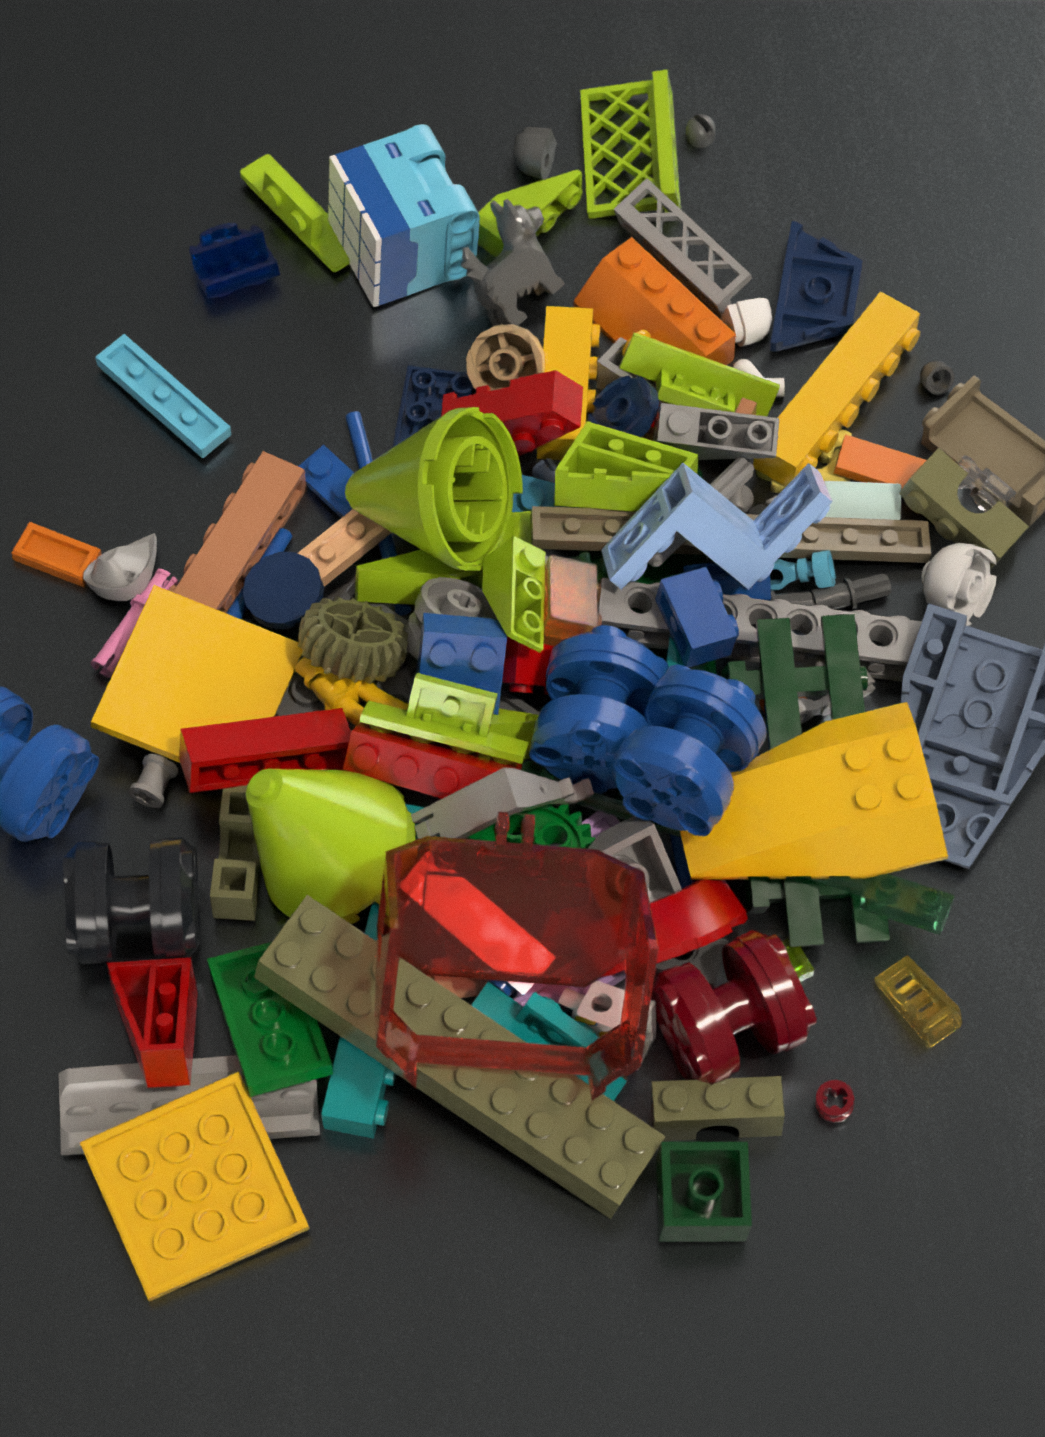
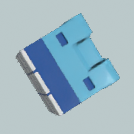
(400, 215)

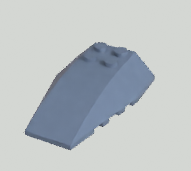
(977, 723)

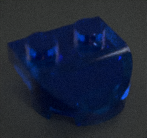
(232, 259)

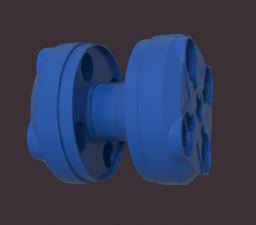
(597, 698)
(684, 758)
(40, 777)

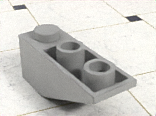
(716, 432)

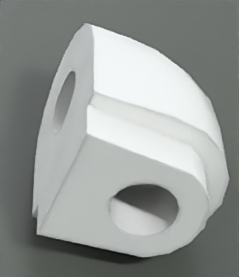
(748, 320)

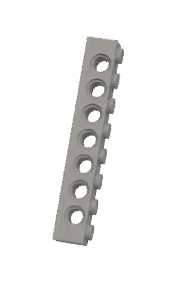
(650, 629)

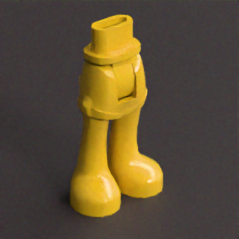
(343, 692)

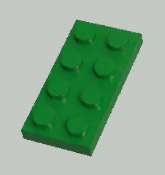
(270, 1035)

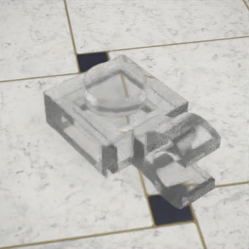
(985, 486)

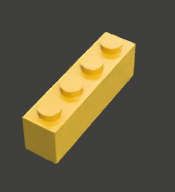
(568, 350)

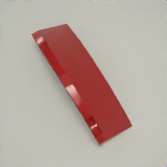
(693, 918)

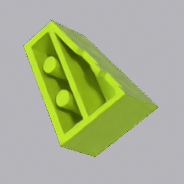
(615, 469)

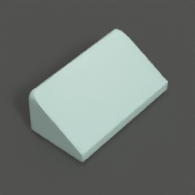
(864, 500)

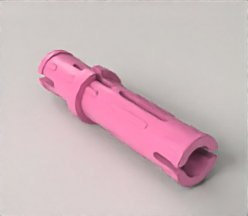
(114, 647)

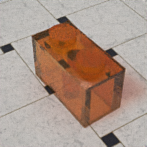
(570, 599)

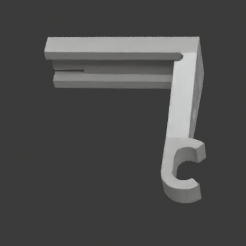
(501, 791)

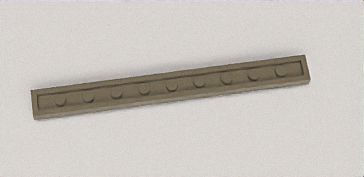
(845, 537)

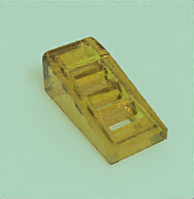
(935, 1021)

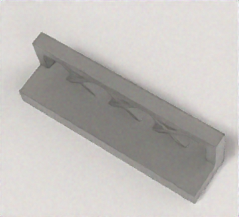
(671, 257)

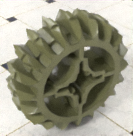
(353, 640)

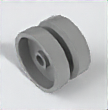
(445, 597)

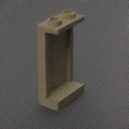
(994, 440)

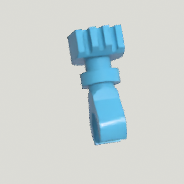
(820, 568)

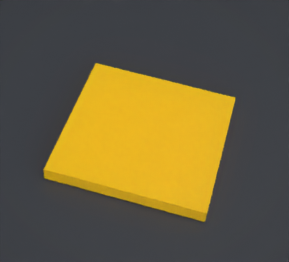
(192, 670)
(194, 1186)

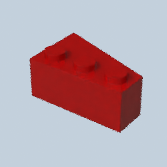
(532, 408)
(159, 1016)

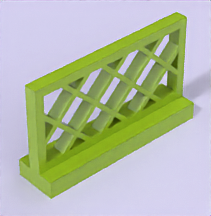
(661, 136)

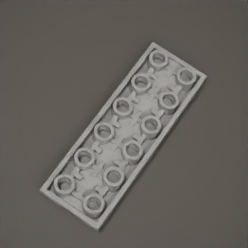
(112, 1094)

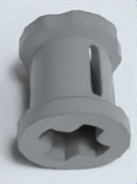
(153, 780)

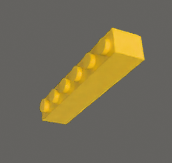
(840, 386)

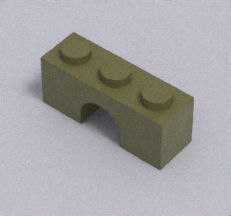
(934, 495)
(238, 866)
(746, 1104)

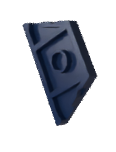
(815, 291)

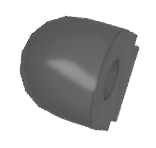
(535, 151)

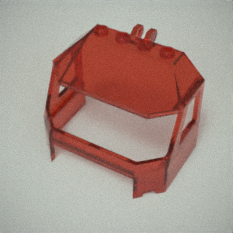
(514, 918)

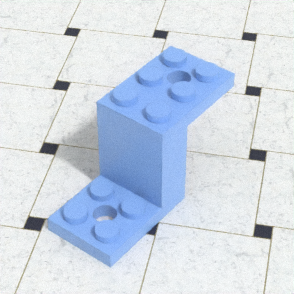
(717, 526)

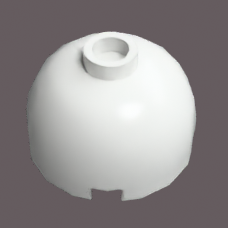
(960, 579)

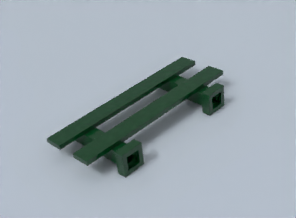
(780, 687)

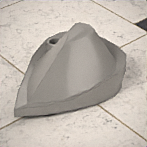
(123, 570)

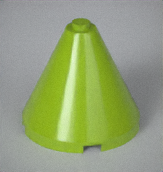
(445, 488)
(325, 836)

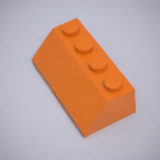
(637, 294)

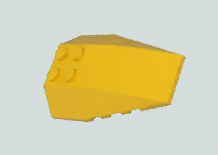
(828, 805)

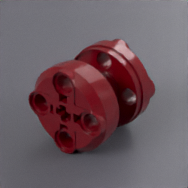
(759, 995)

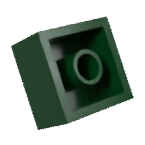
(703, 1191)

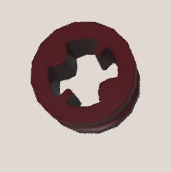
(835, 1088)

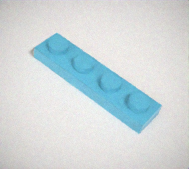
(163, 396)

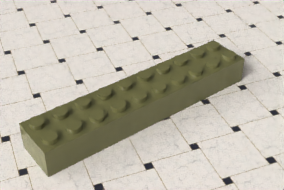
(539, 1116)

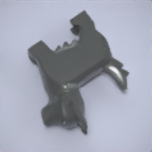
(516, 270)

